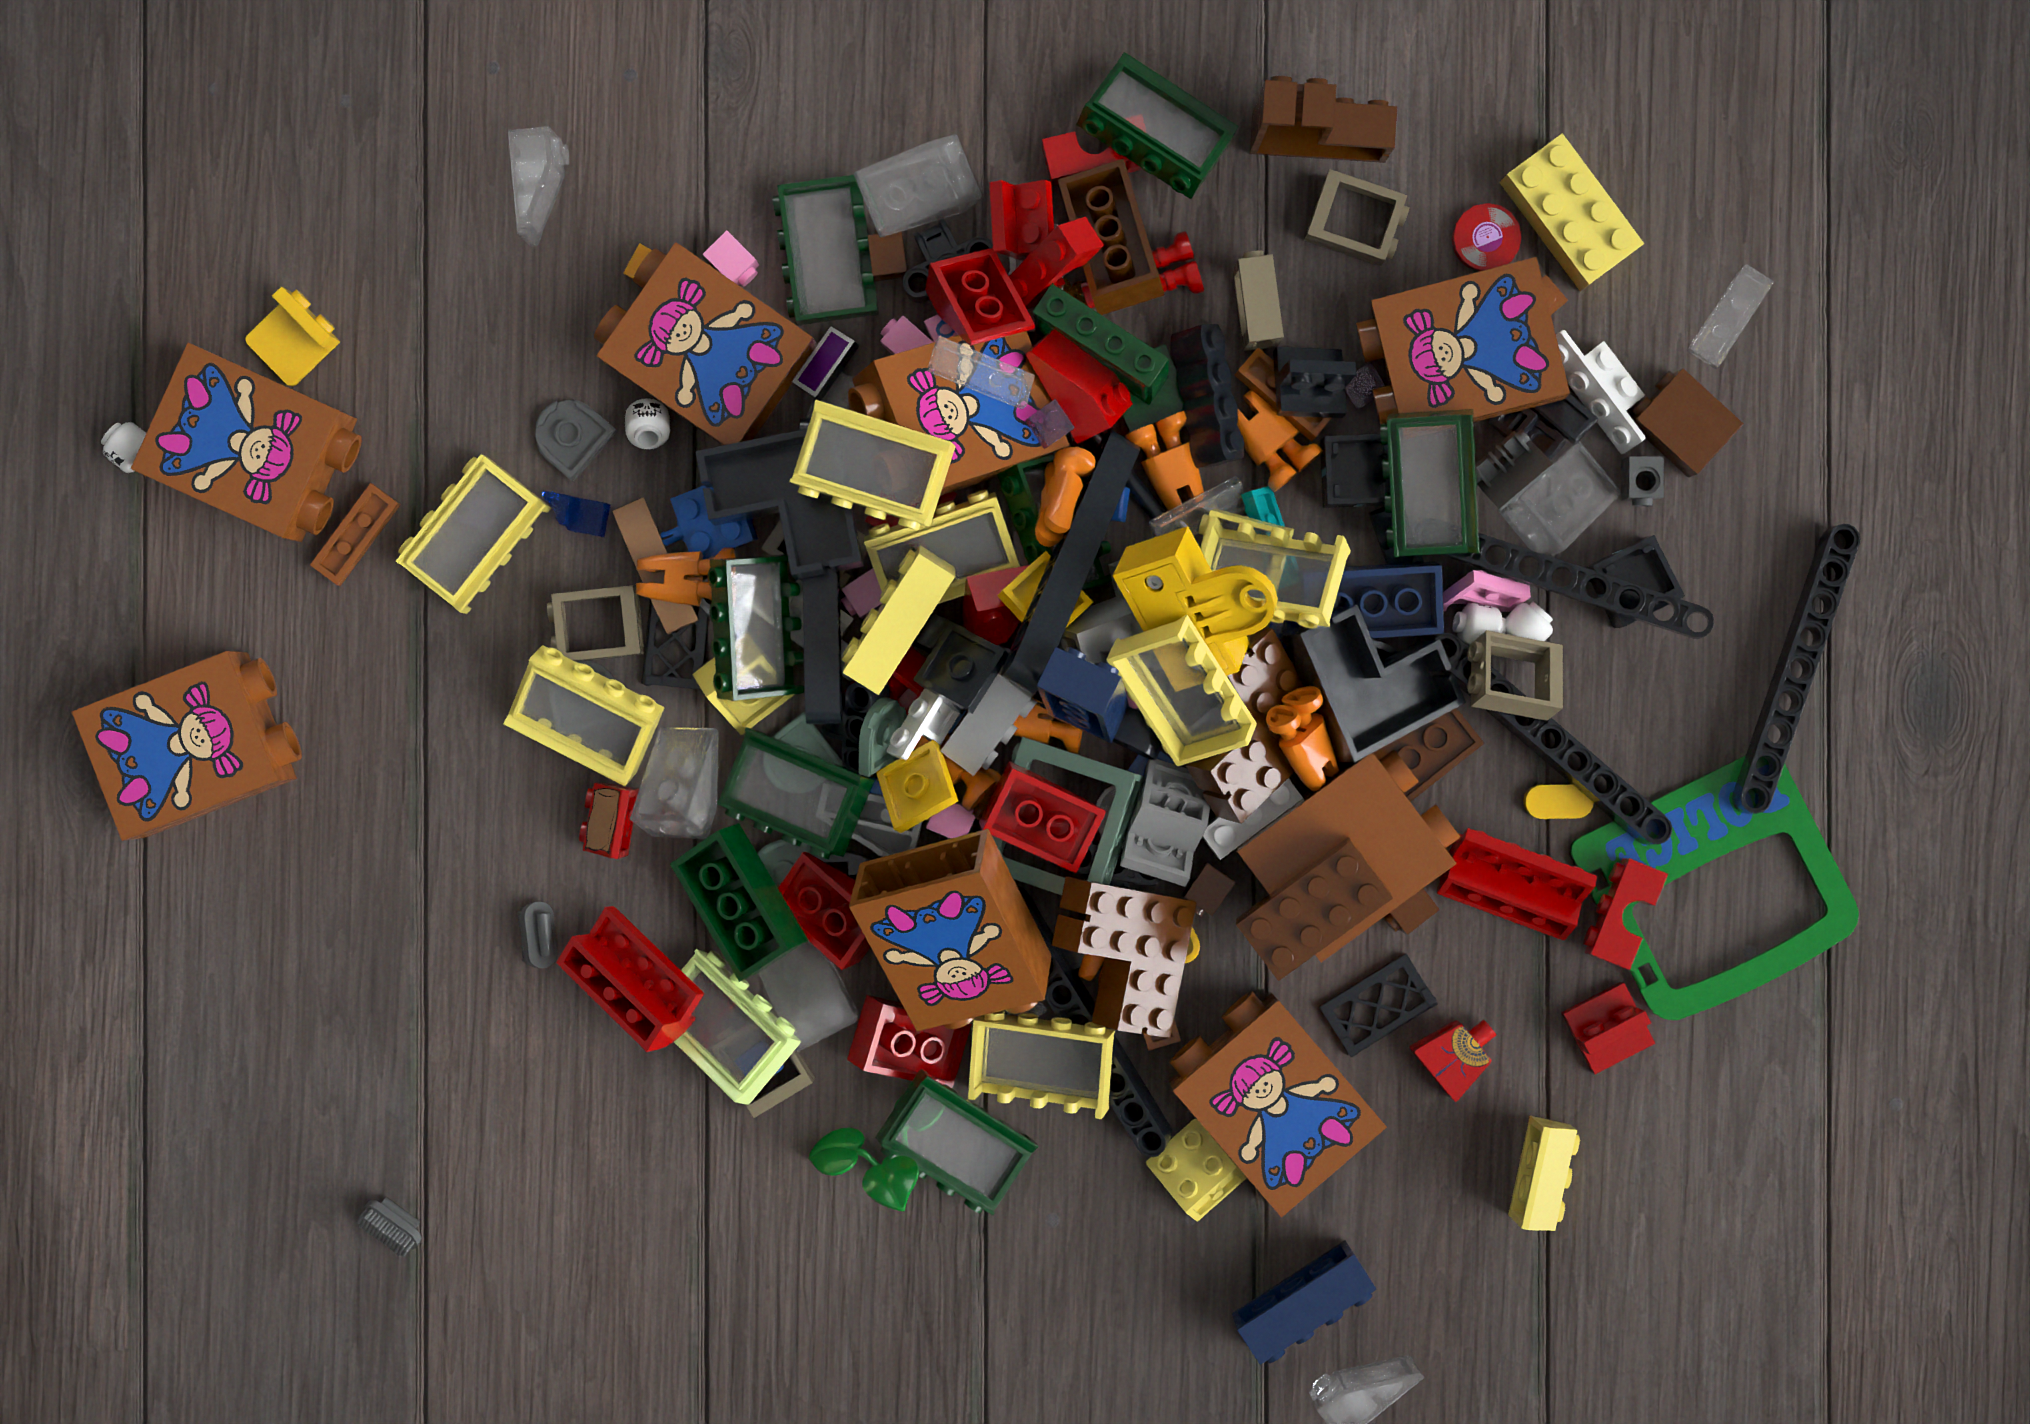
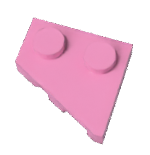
(1486, 590)

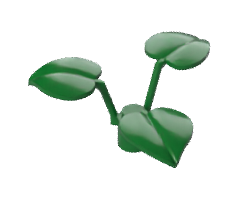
(884, 1183)

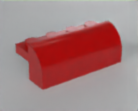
(1516, 884)
(632, 980)

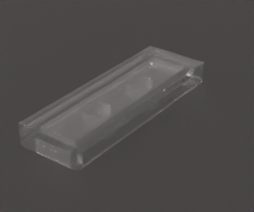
(1730, 316)
(980, 372)
(1223, 497)

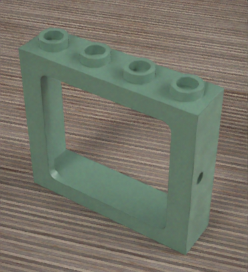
(1127, 791)

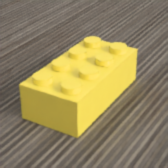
(1571, 212)
(898, 620)

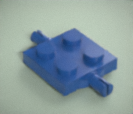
(699, 532)

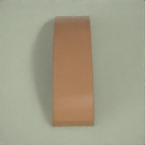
(643, 541)

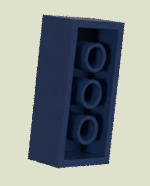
(1395, 597)
(1083, 693)
(1303, 1303)

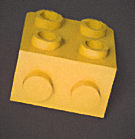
(292, 337)

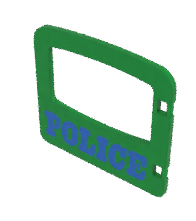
(1702, 830)

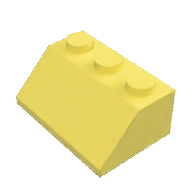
(1543, 1174)

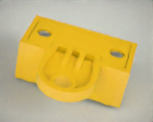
(1172, 579)

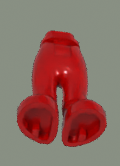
(1186, 275)

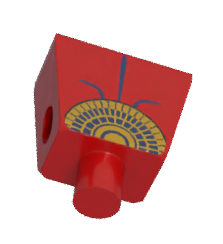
(1455, 1055)

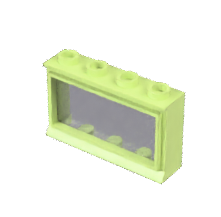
(734, 1031)

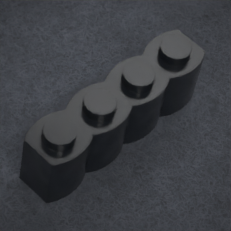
(1207, 395)

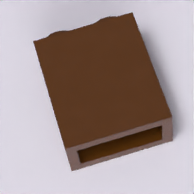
(1685, 422)

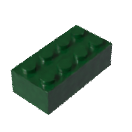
(738, 901)

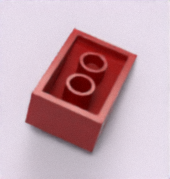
(977, 297)
(1080, 384)
(1041, 817)
(820, 904)
(892, 1047)

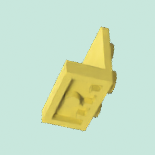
(1196, 1170)

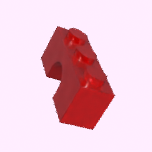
(1066, 157)
(1060, 252)
(1609, 937)

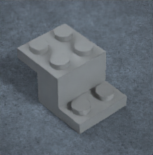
(1165, 824)

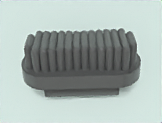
(538, 934)
(390, 1225)

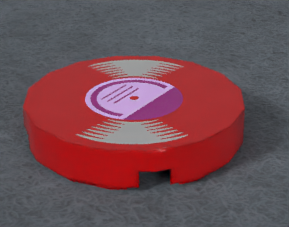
(1486, 237)

